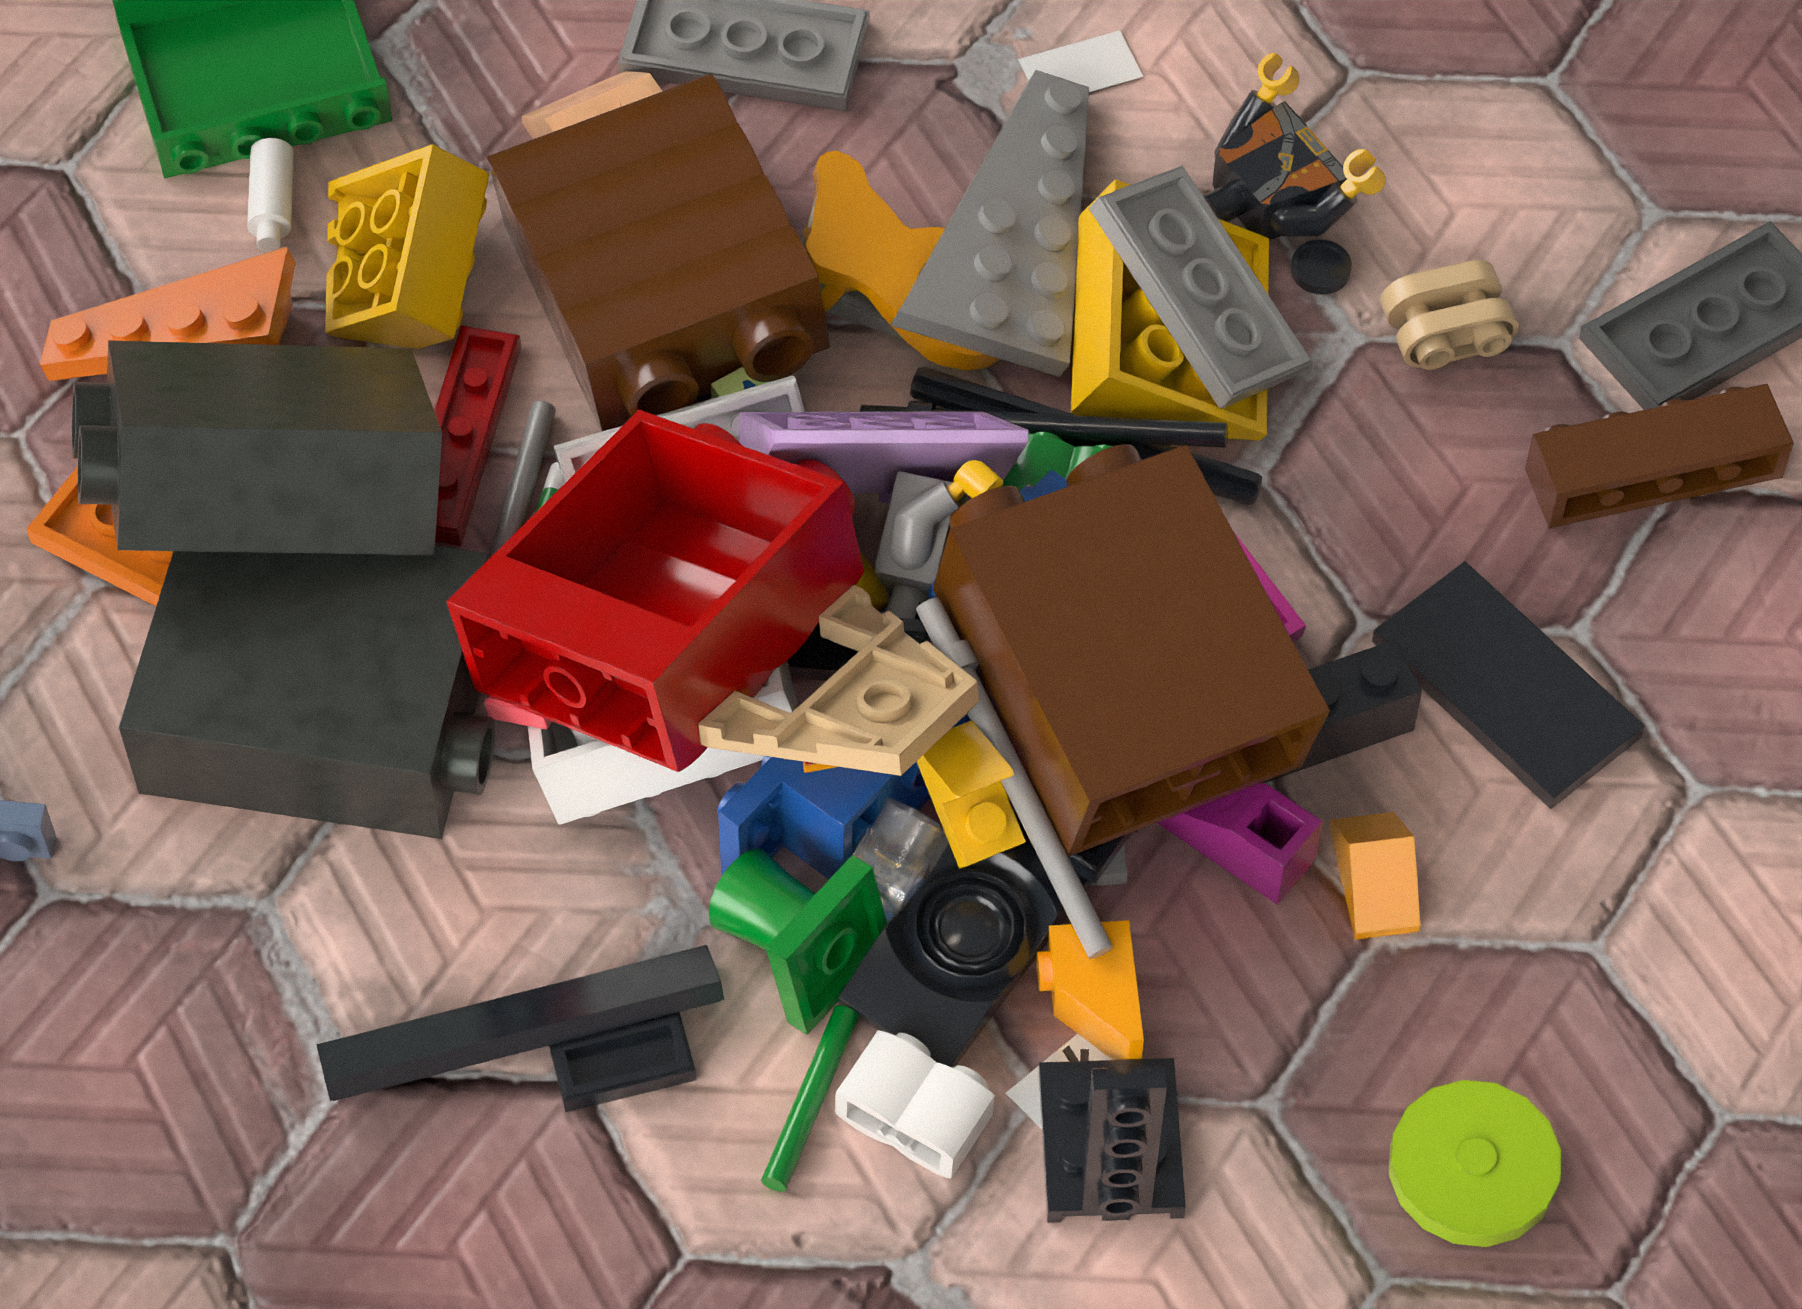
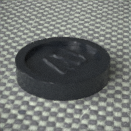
(1321, 266)

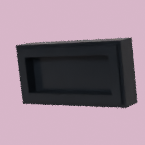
(623, 1062)

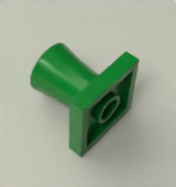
(808, 935)

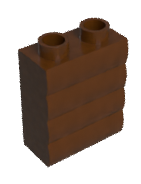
(660, 252)

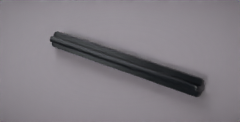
(956, 393)

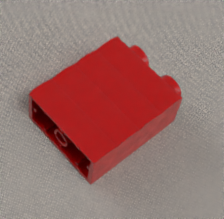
(658, 586)

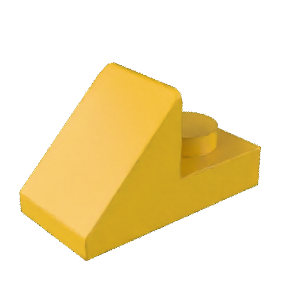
(968, 794)

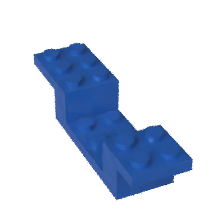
(825, 810)

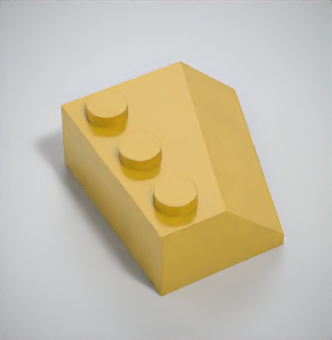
(403, 248)

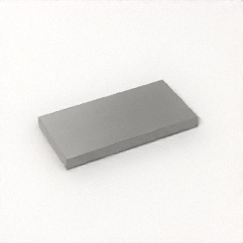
(751, 47)
(1200, 286)

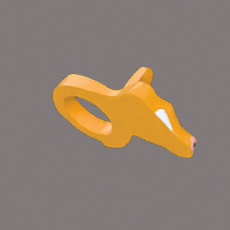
(868, 249)

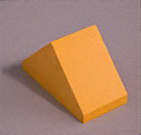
(1377, 874)

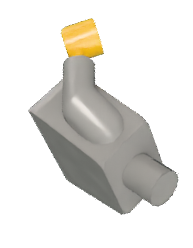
(919, 530)

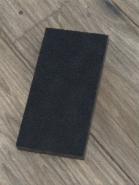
(1510, 685)

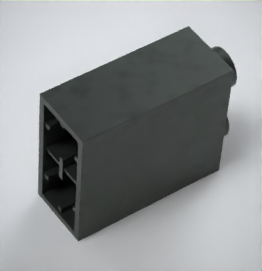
(260, 448)
(310, 688)

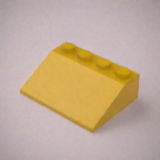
(1125, 353)

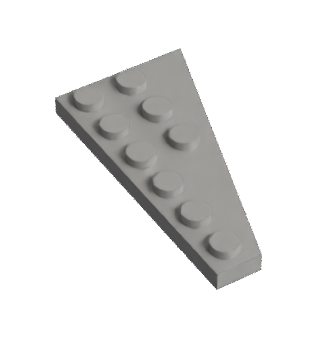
(1010, 249)

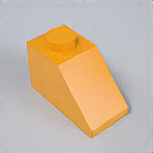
(1095, 994)

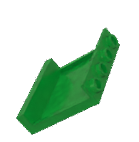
(248, 72)

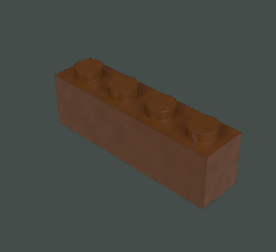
(1658, 455)

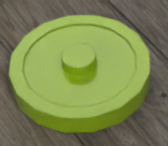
(1474, 1163)

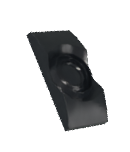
(957, 950)

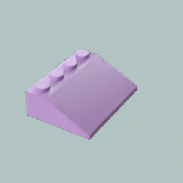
(874, 446)

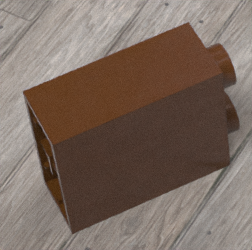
(1126, 644)

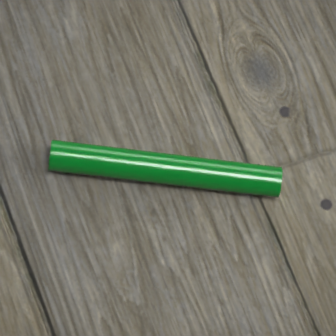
(809, 1098)

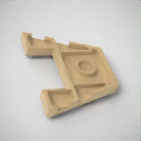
(867, 716)

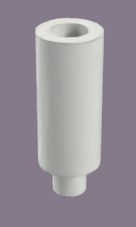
(270, 192)

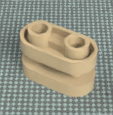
(1449, 314)

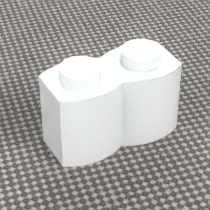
(915, 1103)

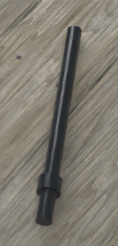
(1095, 427)

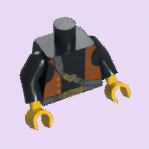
(1277, 170)

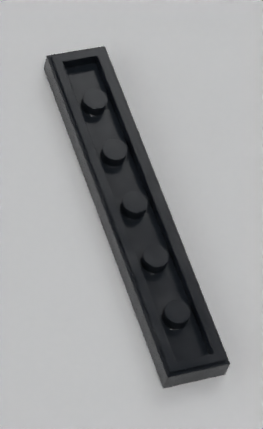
(519, 1022)

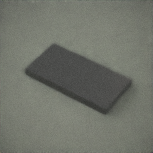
(1704, 320)

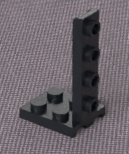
(1111, 1139)

